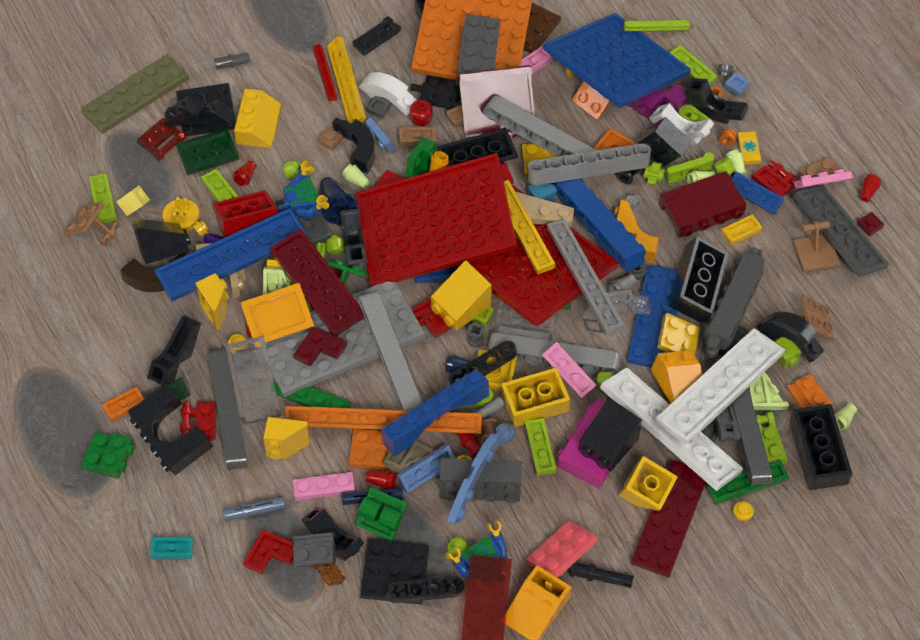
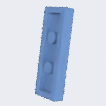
(423, 469)

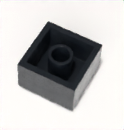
(665, 141)

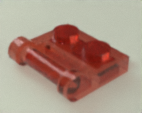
(157, 135)

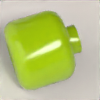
(723, 165)
(291, 169)
(335, 245)
(601, 377)
(458, 543)

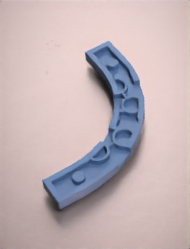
(504, 434)

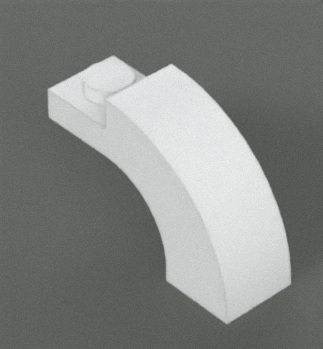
(388, 88)

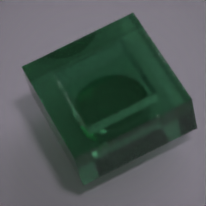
(180, 388)

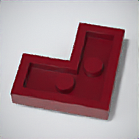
(319, 342)

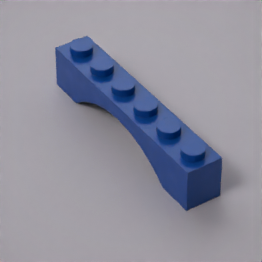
(406, 429)

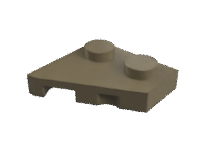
(407, 458)

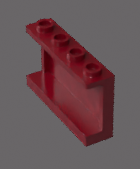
(703, 204)

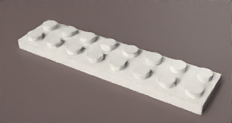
(719, 386)
(699, 454)

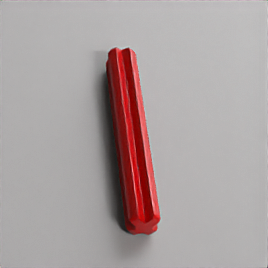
(325, 72)

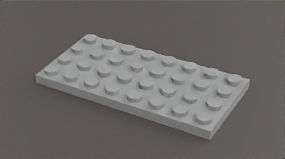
(293, 375)

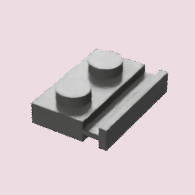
(314, 550)

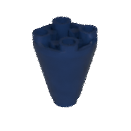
(338, 199)

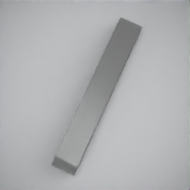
(533, 128)
(589, 164)
(531, 350)
(389, 351)

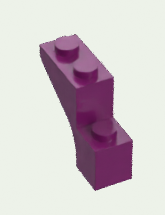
(648, 104)

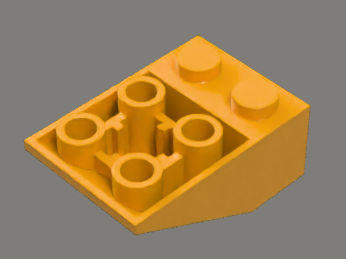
(537, 604)

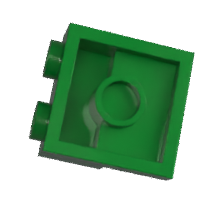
(420, 158)
(108, 454)

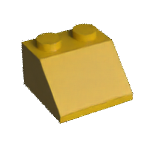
(213, 299)
(285, 437)
(648, 485)

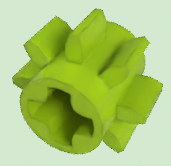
(654, 173)

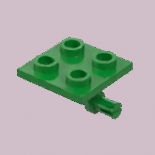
(356, 271)

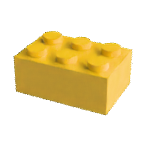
(535, 397)

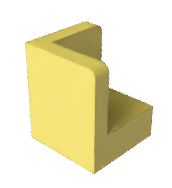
(133, 200)

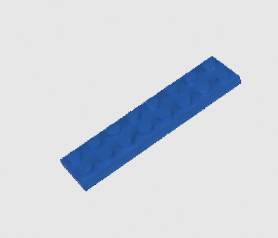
(227, 254)

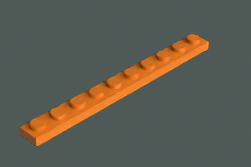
(379, 419)

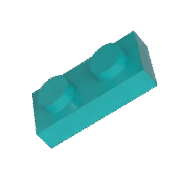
(171, 548)

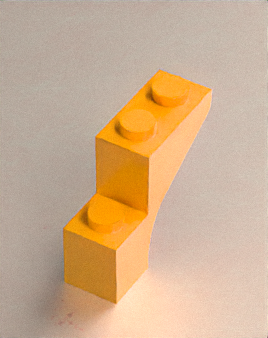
(627, 217)

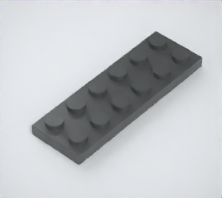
(843, 231)

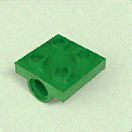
(381, 513)

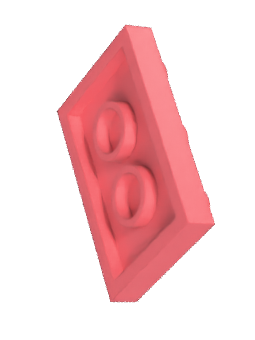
(562, 549)

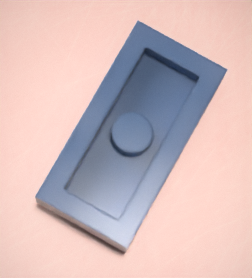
(383, 141)

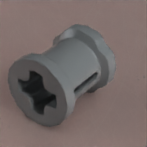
(476, 334)

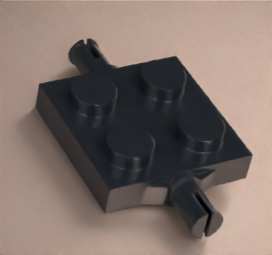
(439, 91)

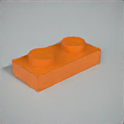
(121, 404)

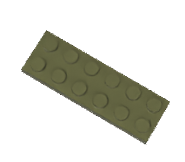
(134, 93)

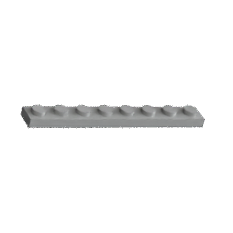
(585, 277)

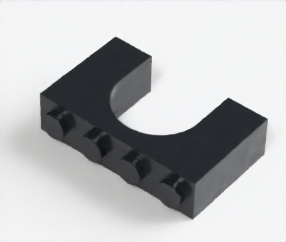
(148, 417)

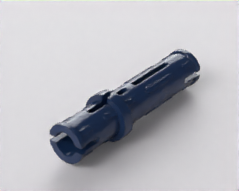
(357, 497)

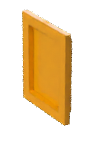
(277, 313)

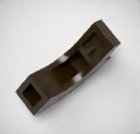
(142, 277)

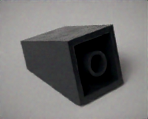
(159, 239)
(610, 435)

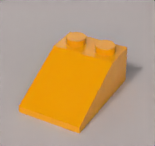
(676, 372)

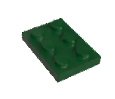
(207, 151)

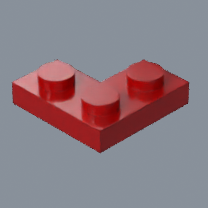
(432, 321)
(268, 547)

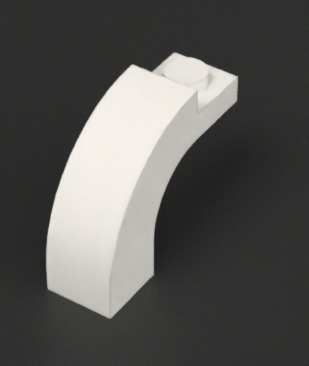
(693, 130)

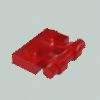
(772, 181)
(205, 418)

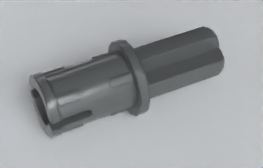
(230, 61)

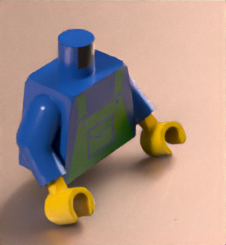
(302, 196)
(488, 546)

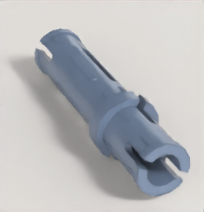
(247, 510)

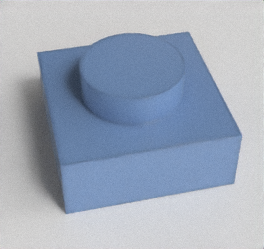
(736, 84)

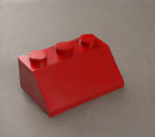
(243, 211)

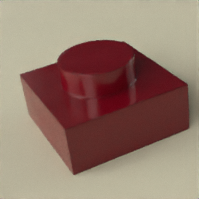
(870, 224)

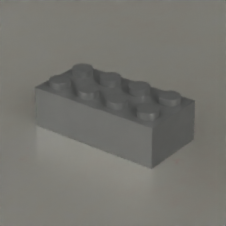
(478, 44)
(497, 481)

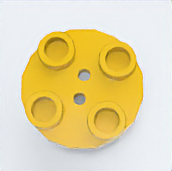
(181, 207)

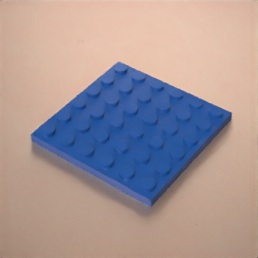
(615, 61)

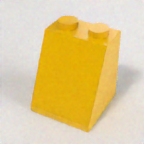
(462, 296)

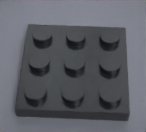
(204, 96)
(391, 563)

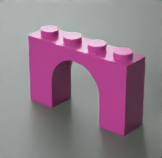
(573, 461)

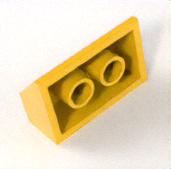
(257, 119)

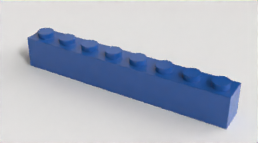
(601, 223)

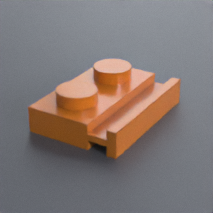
(807, 393)

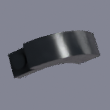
(714, 107)
(362, 137)
(353, 237)
(793, 328)
(320, 522)

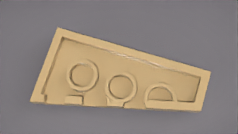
(544, 211)

